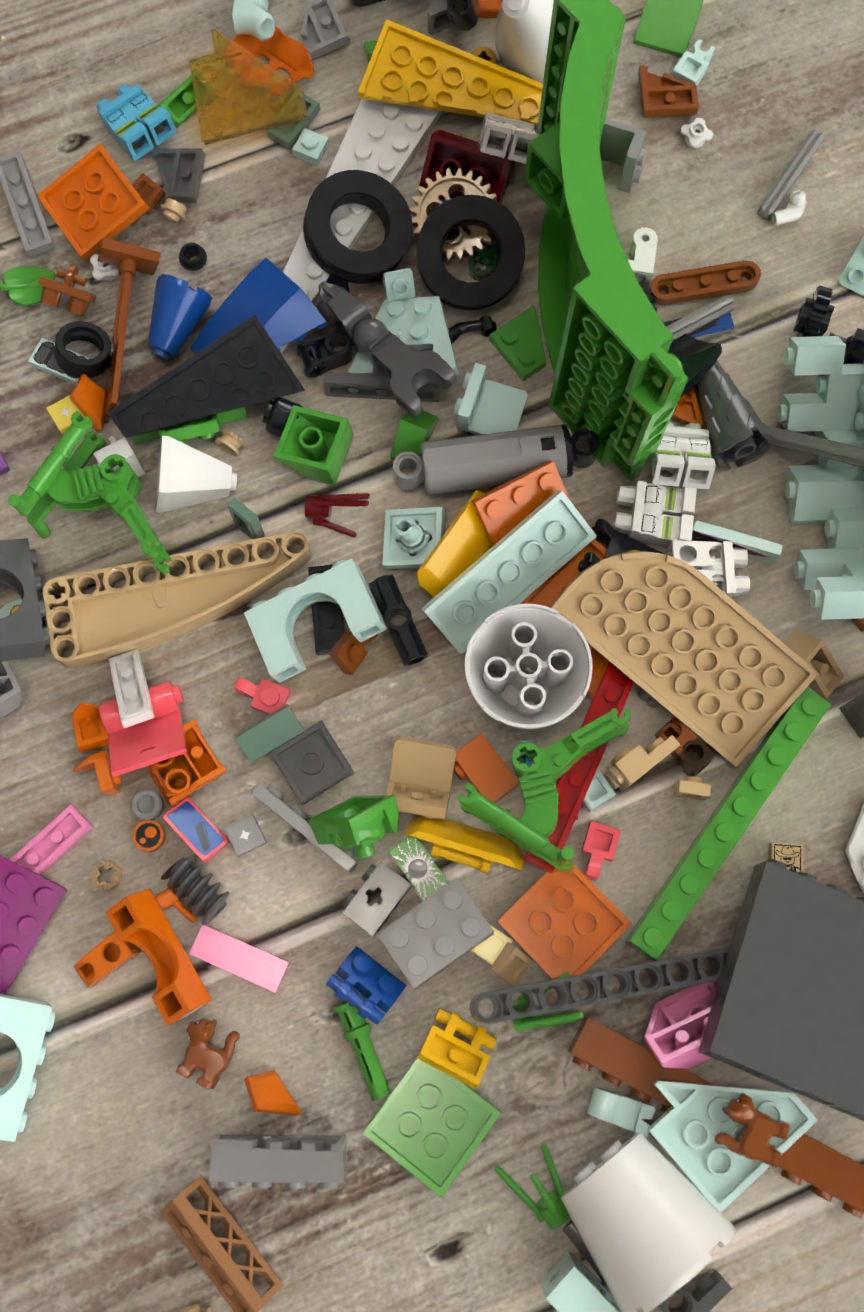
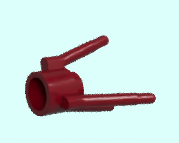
(320, 506)

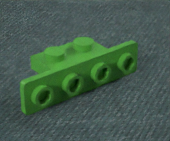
(201, 428)

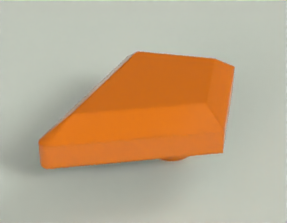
(90, 400)
(688, 409)
(270, 1094)

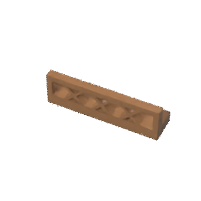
(210, 1253)

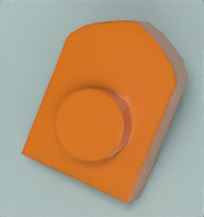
(89, 727)
(101, 763)

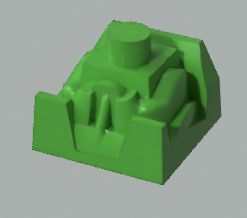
(357, 823)

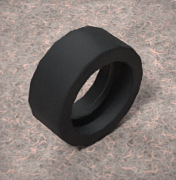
(84, 332)

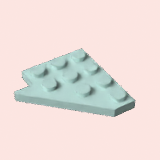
(697, 1116)

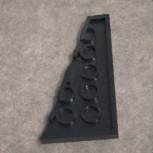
(222, 377)

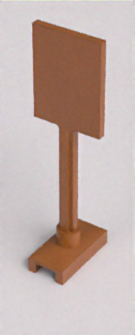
(129, 259)

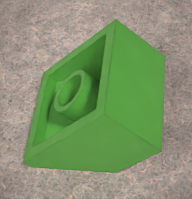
(314, 444)

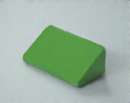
(181, 102)

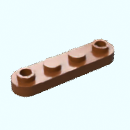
(705, 282)

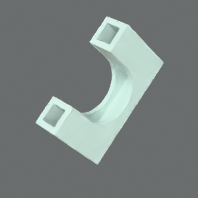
(274, 619)
(26, 1024)

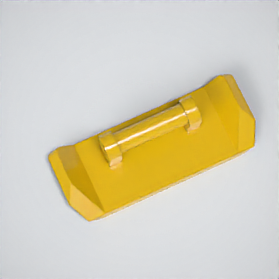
(456, 550)
(465, 843)

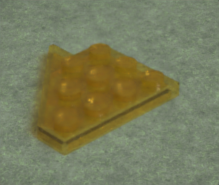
(241, 93)

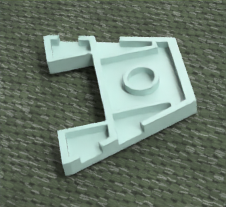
(418, 324)

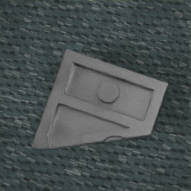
(180, 172)

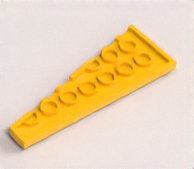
(436, 76)

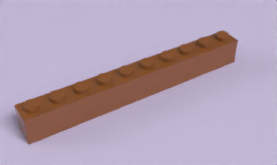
(637, 1066)

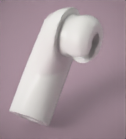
(793, 210)

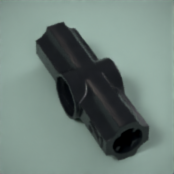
(404, 636)

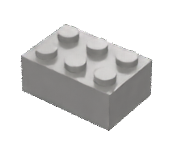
(435, 934)

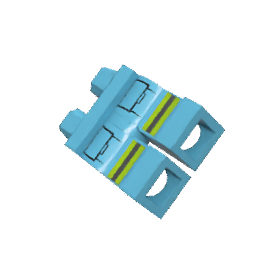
(133, 119)

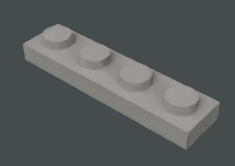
(24, 205)
(295, 817)

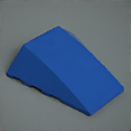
(275, 301)

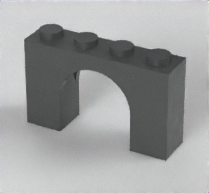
(22, 631)

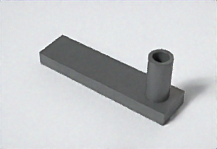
(371, 386)

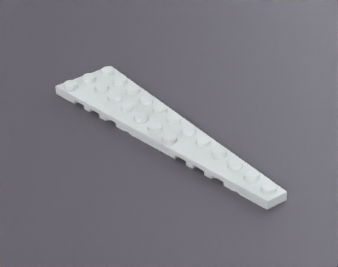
(377, 141)

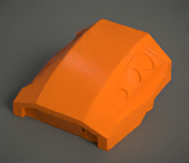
(192, 768)

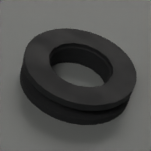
(367, 190)
(483, 213)

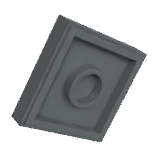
(311, 762)

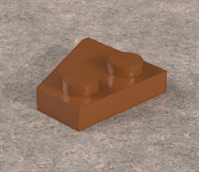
(666, 95)

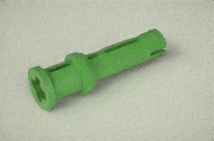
(357, 1033)

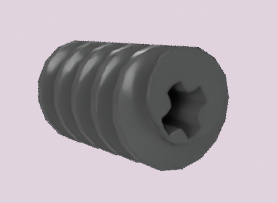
(196, 889)

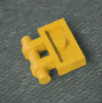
(453, 1055)

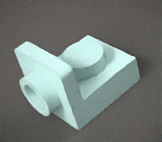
(398, 284)

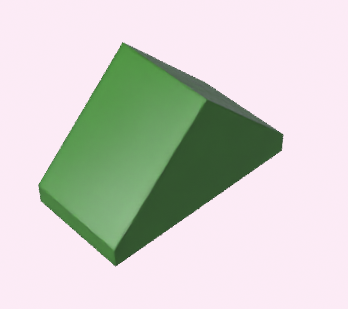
(413, 432)

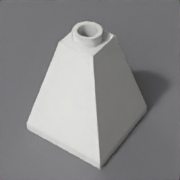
(189, 477)

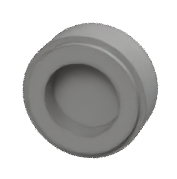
(147, 804)

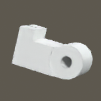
(643, 253)

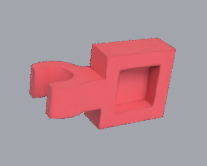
(266, 697)
(599, 844)

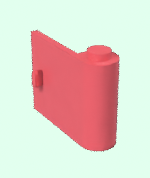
(149, 740)

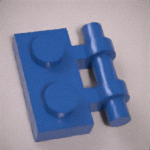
(370, 980)

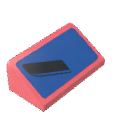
(196, 830)

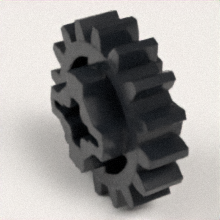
(815, 314)

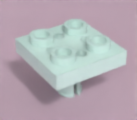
(401, 525)

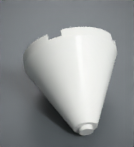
(523, 36)

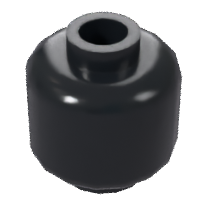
(277, 415)

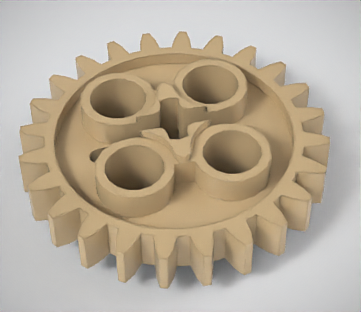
(430, 200)

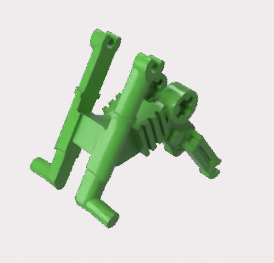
(87, 488)
(539, 788)

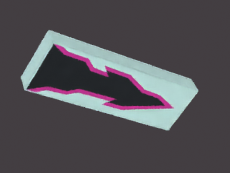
(757, 548)

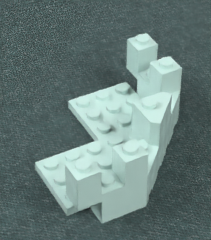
(833, 489)

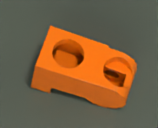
(105, 959)

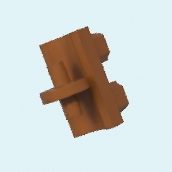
(53, 290)

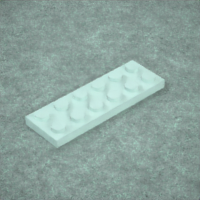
(510, 569)

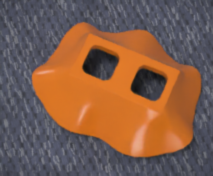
(281, 52)

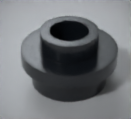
(192, 250)

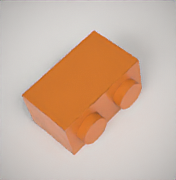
(484, 769)

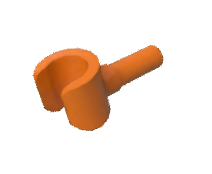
(168, 898)

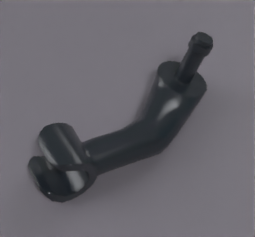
(484, 324)

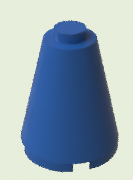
(174, 314)

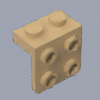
(421, 777)

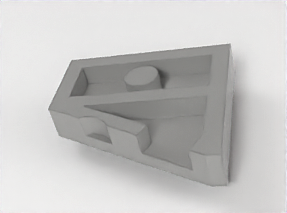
(322, 28)

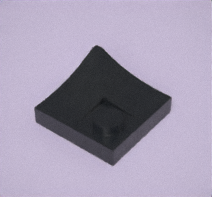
(696, 358)

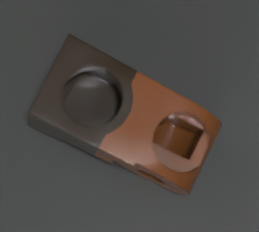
(692, 752)

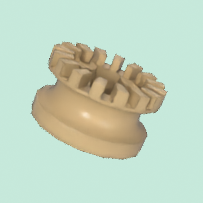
(229, 442)
(97, 873)

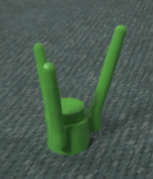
(537, 1021)
(551, 1206)

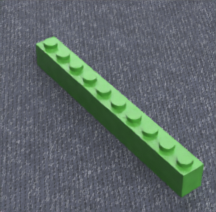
(726, 825)

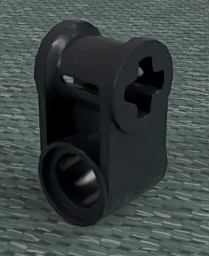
(322, 351)

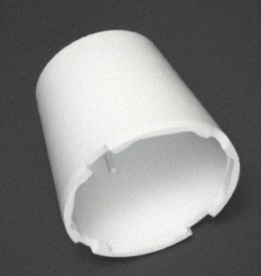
(643, 1223)

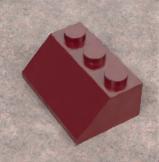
(456, 152)

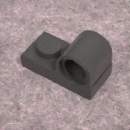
(708, 1293)

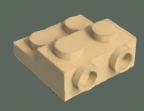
(632, 764)

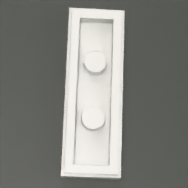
(131, 688)

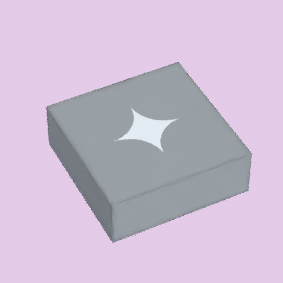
(245, 835)

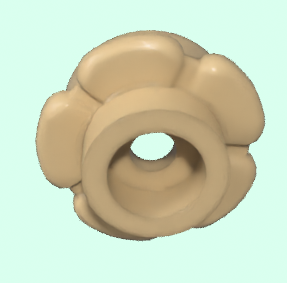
(173, 210)

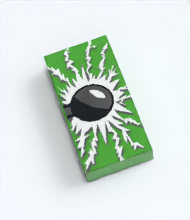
(418, 867)

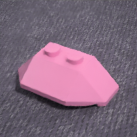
(679, 1026)

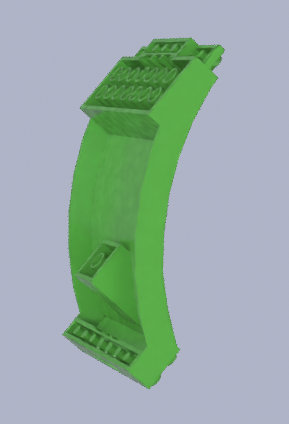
(594, 314)

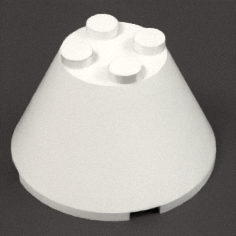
(528, 666)

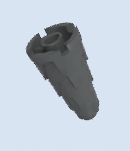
(732, 423)

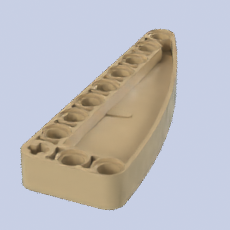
(167, 607)

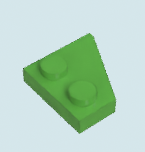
(521, 344)

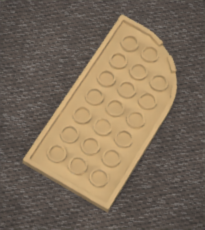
(687, 646)

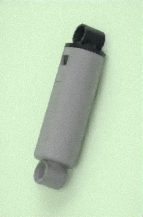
(493, 458)

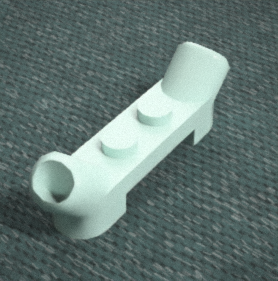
(252, 18)

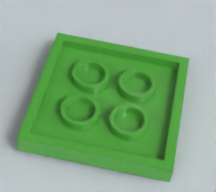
(431, 1125)

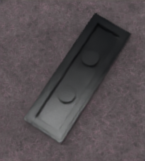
(327, 620)

